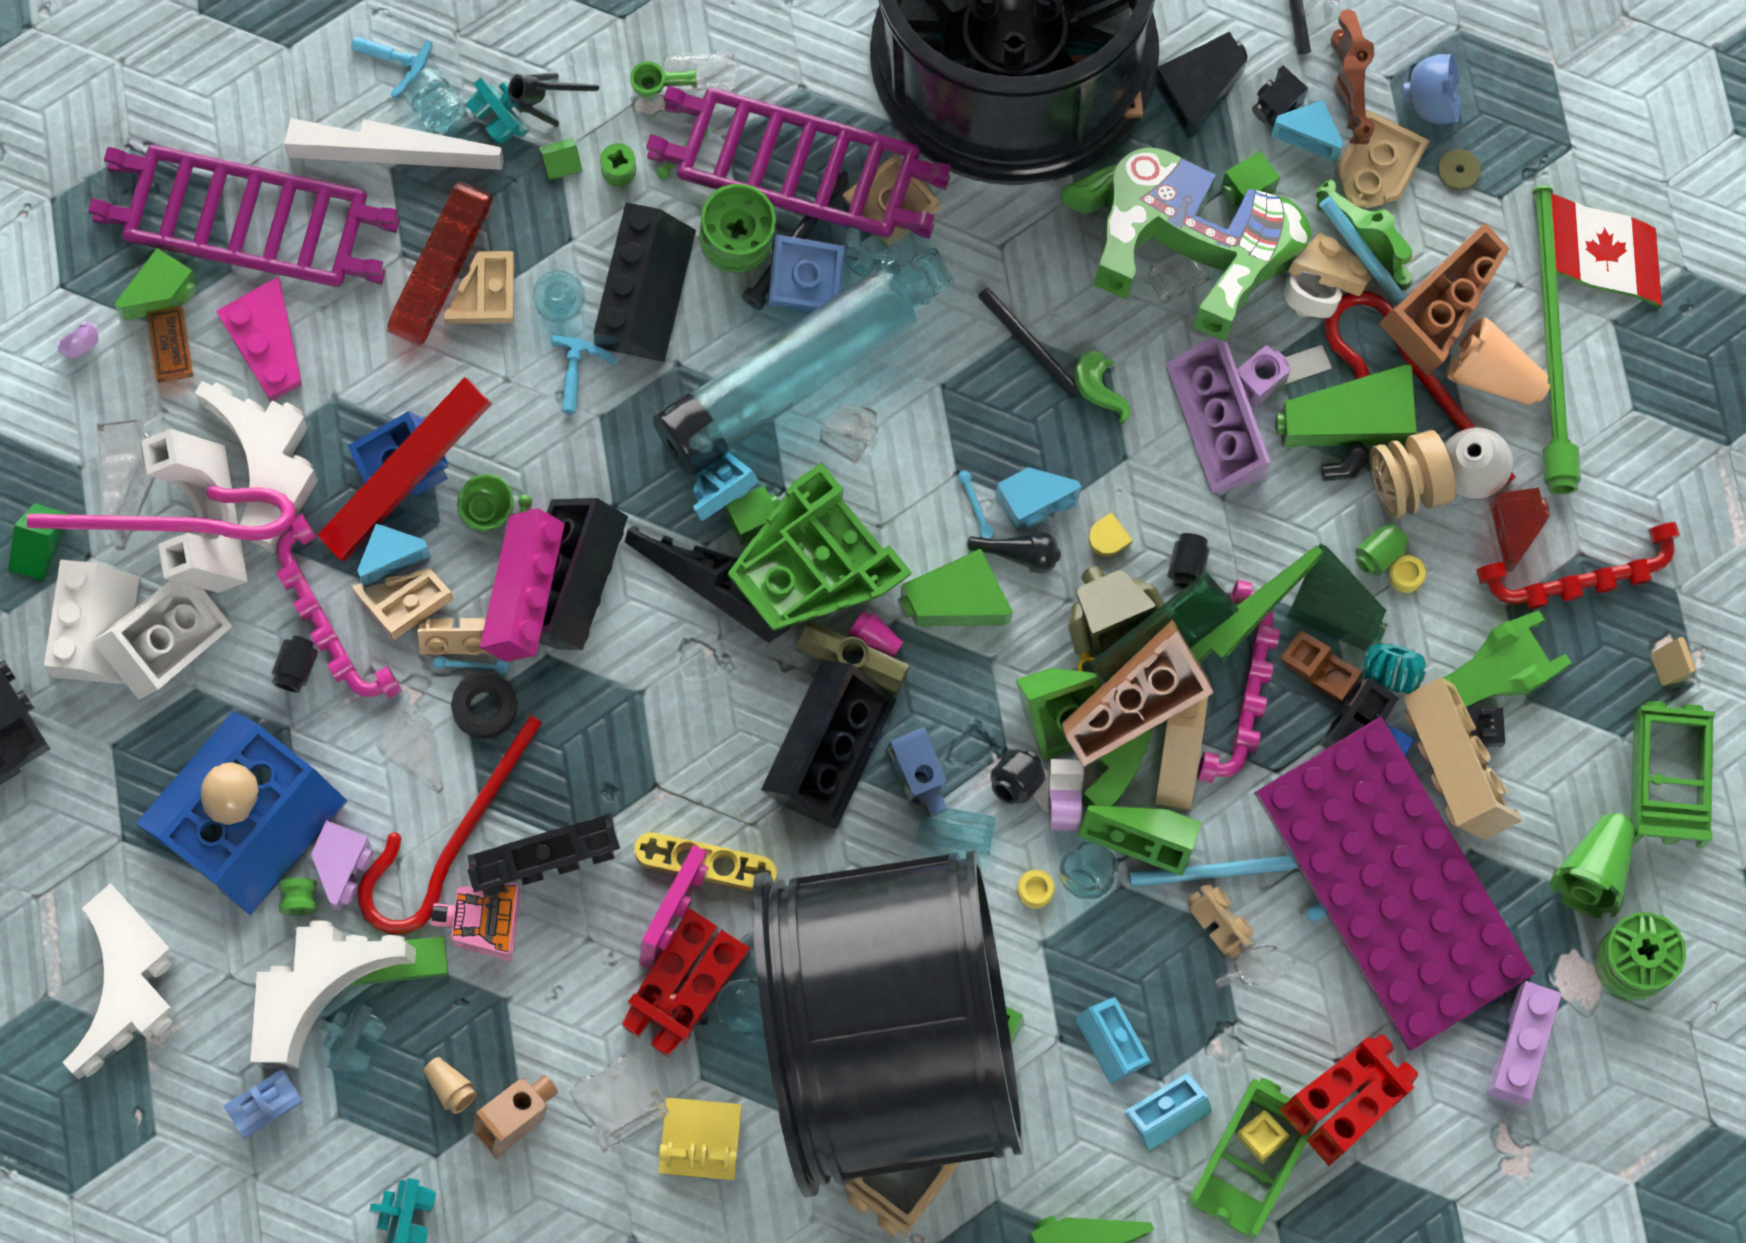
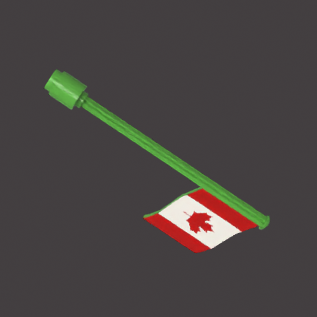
(1603, 254)

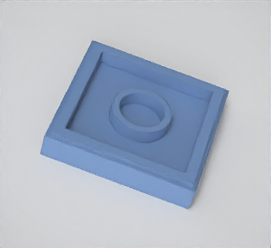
(804, 273)

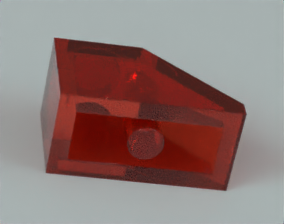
(1517, 522)

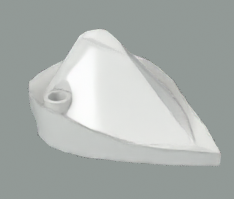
(1310, 297)

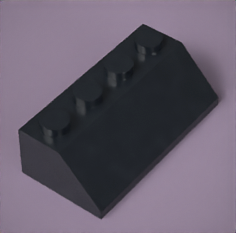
(644, 283)
(581, 568)
(829, 743)

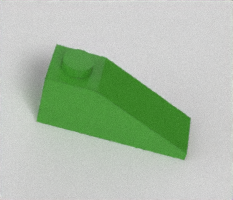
(1143, 833)
(1088, 1230)

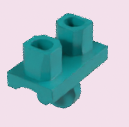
(488, 99)
(408, 1198)

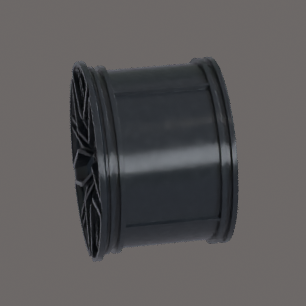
(1025, 104)
(885, 1019)

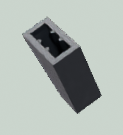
(1201, 80)

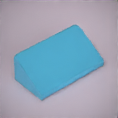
(1112, 1040)
(1169, 1111)

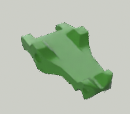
(1377, 231)
(1507, 663)

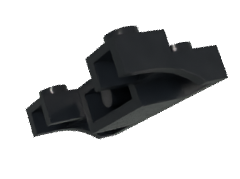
(19, 735)
(543, 852)

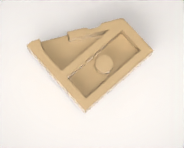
(1333, 264)
(486, 291)
(404, 600)

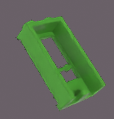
(1670, 819)
(1229, 1203)

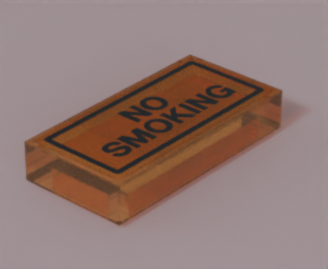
(170, 344)

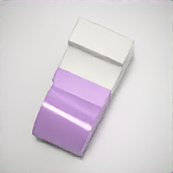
(1065, 794)

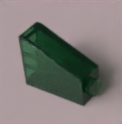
(1338, 604)

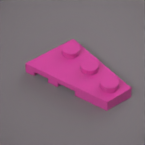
(673, 906)

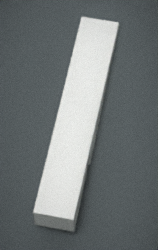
(387, 144)

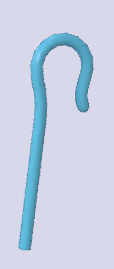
(1223, 869)

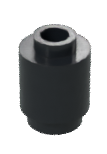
(1188, 559)
(294, 664)

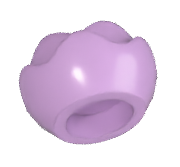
(79, 341)

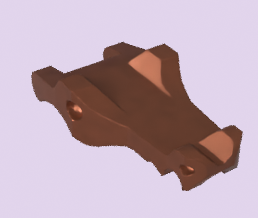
(1355, 55)

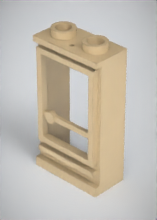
(890, 1217)

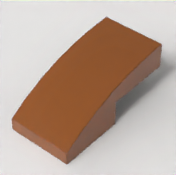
(1320, 668)

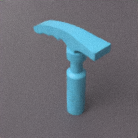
(387, 53)
(571, 379)

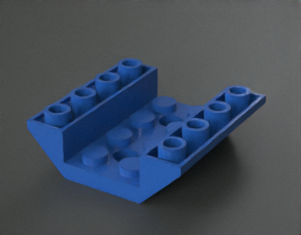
(279, 828)

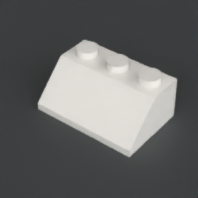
(85, 605)

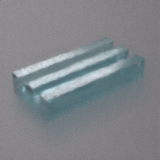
(953, 843)

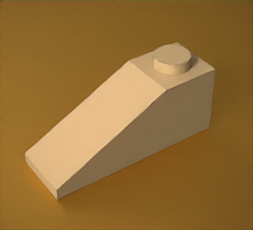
(1180, 757)

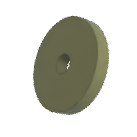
(1464, 160)

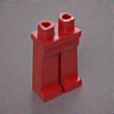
(681, 1011)
(1363, 1070)

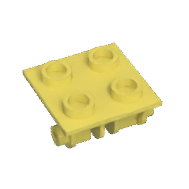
(700, 1139)

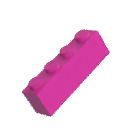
(522, 585)

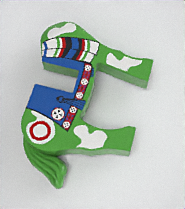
(1162, 199)

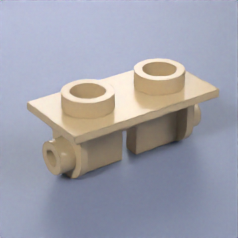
(440, 637)
(1232, 930)

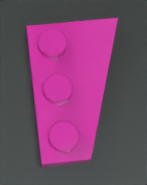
(264, 338)

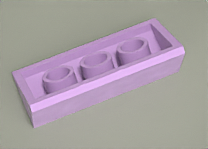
(1219, 416)

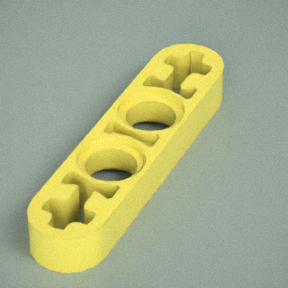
(713, 853)

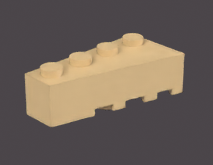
(1458, 760)

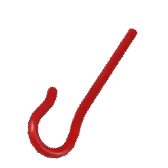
(1361, 370)
(450, 851)

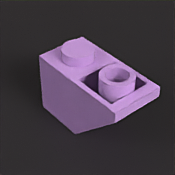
(338, 859)

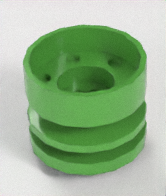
(735, 209)
(1631, 974)

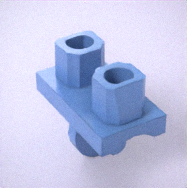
(263, 1104)

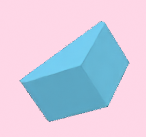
(1310, 130)
(390, 553)

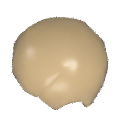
(229, 793)

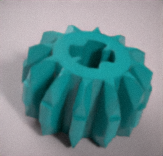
(1394, 667)

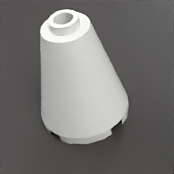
(1483, 474)

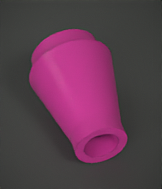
(875, 633)

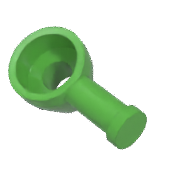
(653, 73)

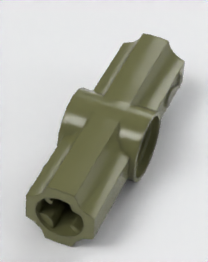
(829, 645)

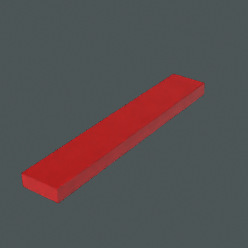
(404, 469)

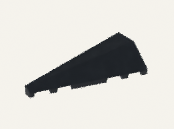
(704, 573)

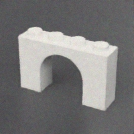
(194, 465)

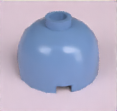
(1435, 90)

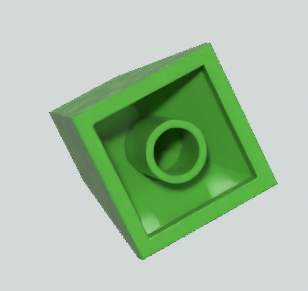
(1049, 700)

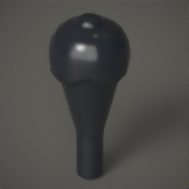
(1036, 551)

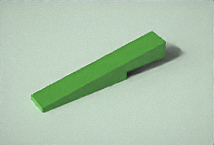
(1254, 609)

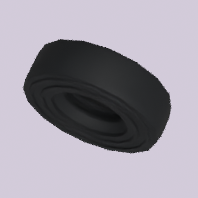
(491, 726)

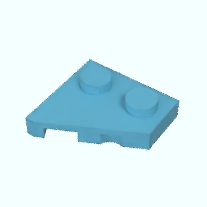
(721, 484)

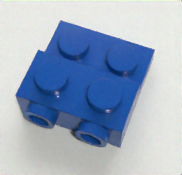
(377, 446)

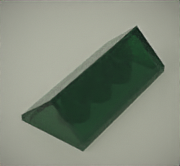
(1195, 612)

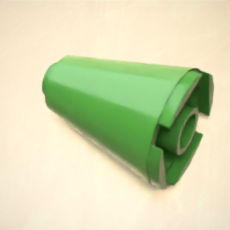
(1598, 868)

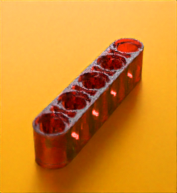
(440, 263)

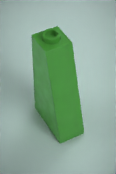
(1361, 410)

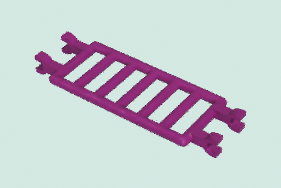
(146, 166)
(918, 222)

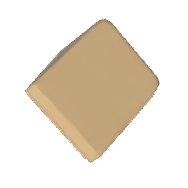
(1673, 662)

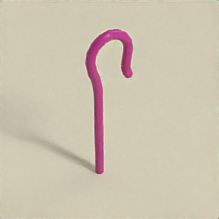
(184, 524)

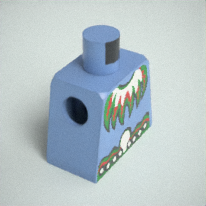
(913, 755)

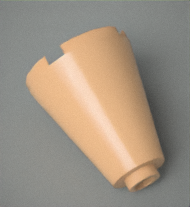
(1497, 365)

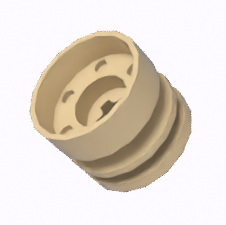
(1412, 474)

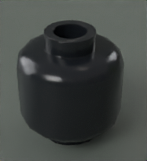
(1017, 776)

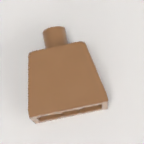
(502, 1124)

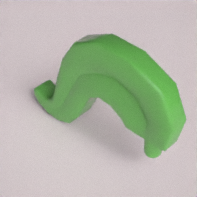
(1089, 382)

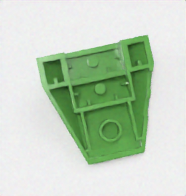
(813, 556)

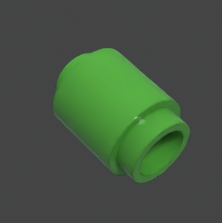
(1381, 549)

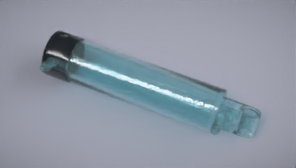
(798, 361)

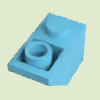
(1034, 494)

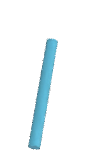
(1362, 250)

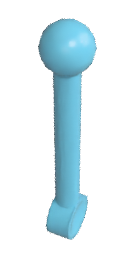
(986, 531)
(501, 667)

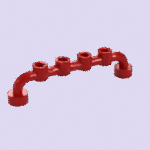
(1571, 586)

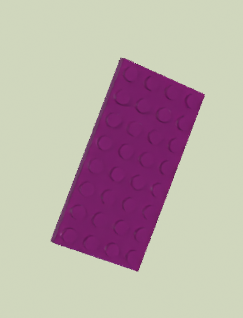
(1394, 883)

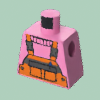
(482, 922)

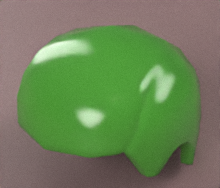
(485, 502)

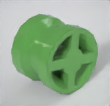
(618, 173)
(297, 896)

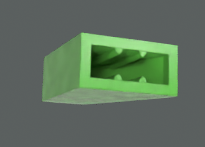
(956, 595)

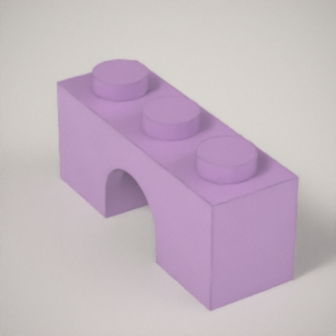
(1525, 1045)

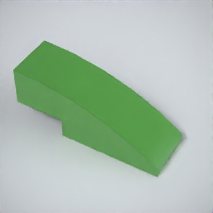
(1118, 772)

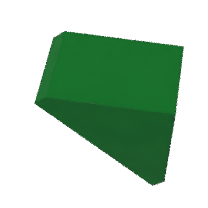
(34, 547)

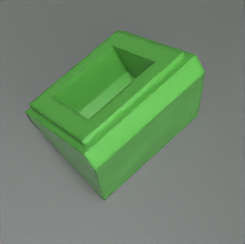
(561, 159)

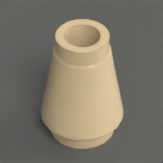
(449, 1085)

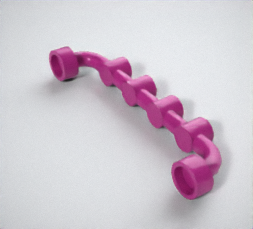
(325, 635)
(1252, 704)

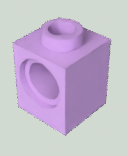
(1260, 389)

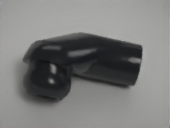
(1350, 465)

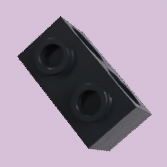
(1363, 705)

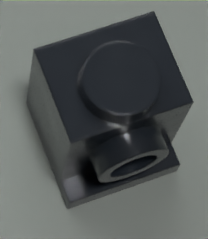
(1279, 96)

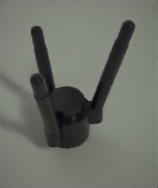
(530, 90)

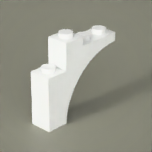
(268, 445)
(323, 966)
(127, 1001)

